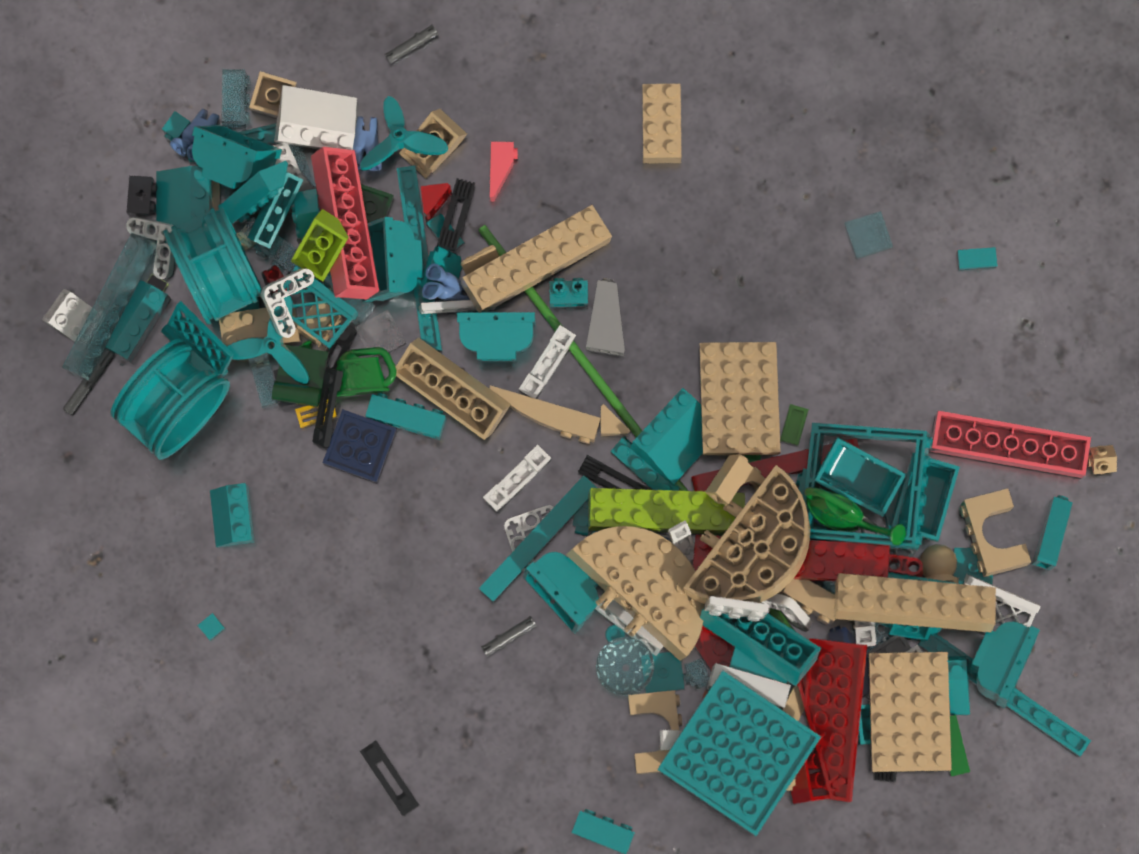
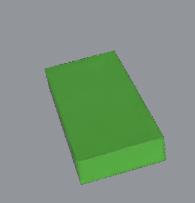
(794, 425)

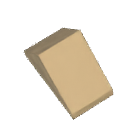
(611, 424)

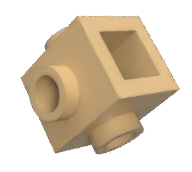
(1102, 459)

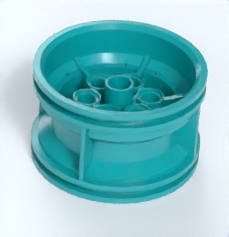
(214, 264)
(169, 398)

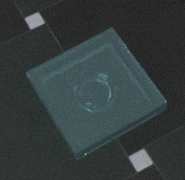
(868, 235)

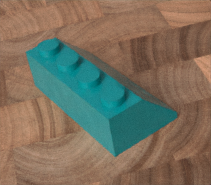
(255, 193)
(137, 320)

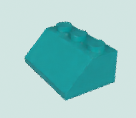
(232, 515)

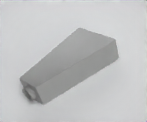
(605, 326)

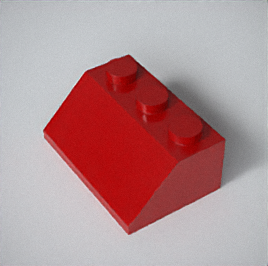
(810, 781)

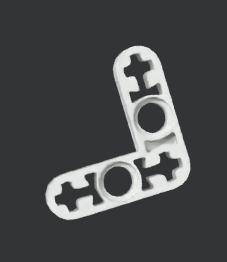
(160, 237)
(278, 299)
(522, 526)
(791, 611)

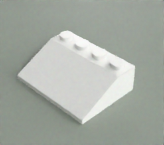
(315, 119)

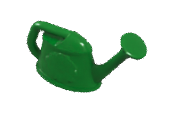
(361, 374)
(844, 515)

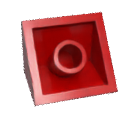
(434, 198)

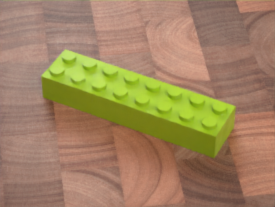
(658, 510)

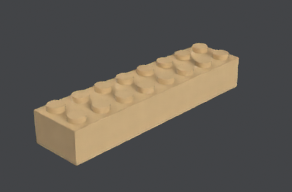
(536, 260)
(915, 602)

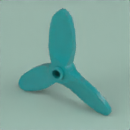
(401, 138)
(257, 346)

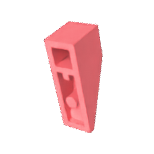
(500, 165)

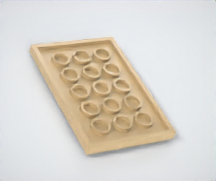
(739, 398)
(909, 711)

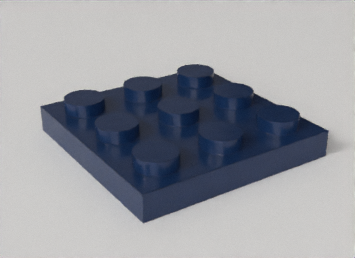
(359, 446)

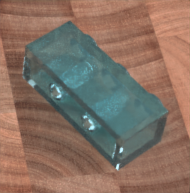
(235, 98)

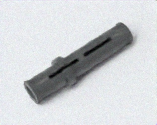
(411, 44)
(508, 636)

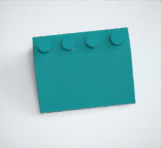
(182, 195)
(672, 438)

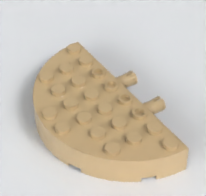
(759, 548)
(645, 579)

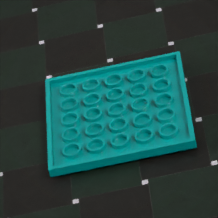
(739, 753)

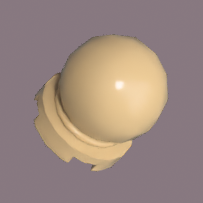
(939, 563)

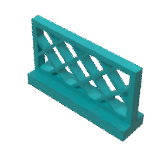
(328, 297)
(177, 329)

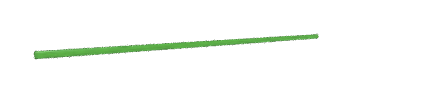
(593, 374)

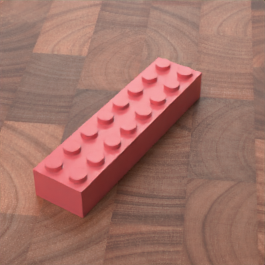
(342, 197)
(1010, 444)

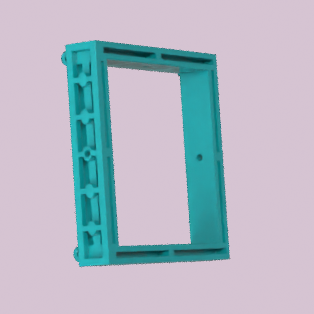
(919, 481)

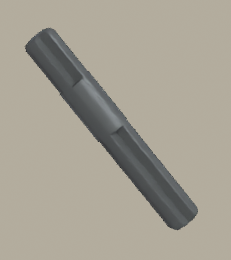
(86, 385)

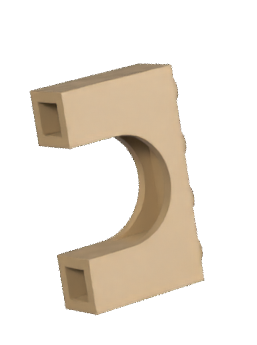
(731, 477)
(991, 559)
(658, 703)

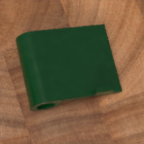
(290, 390)

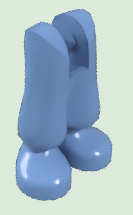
(365, 140)
(184, 145)
(448, 290)

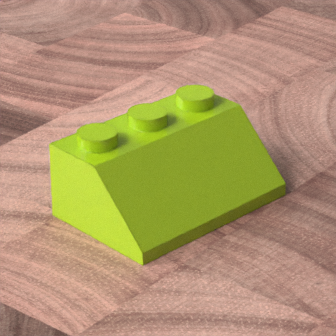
(321, 245)

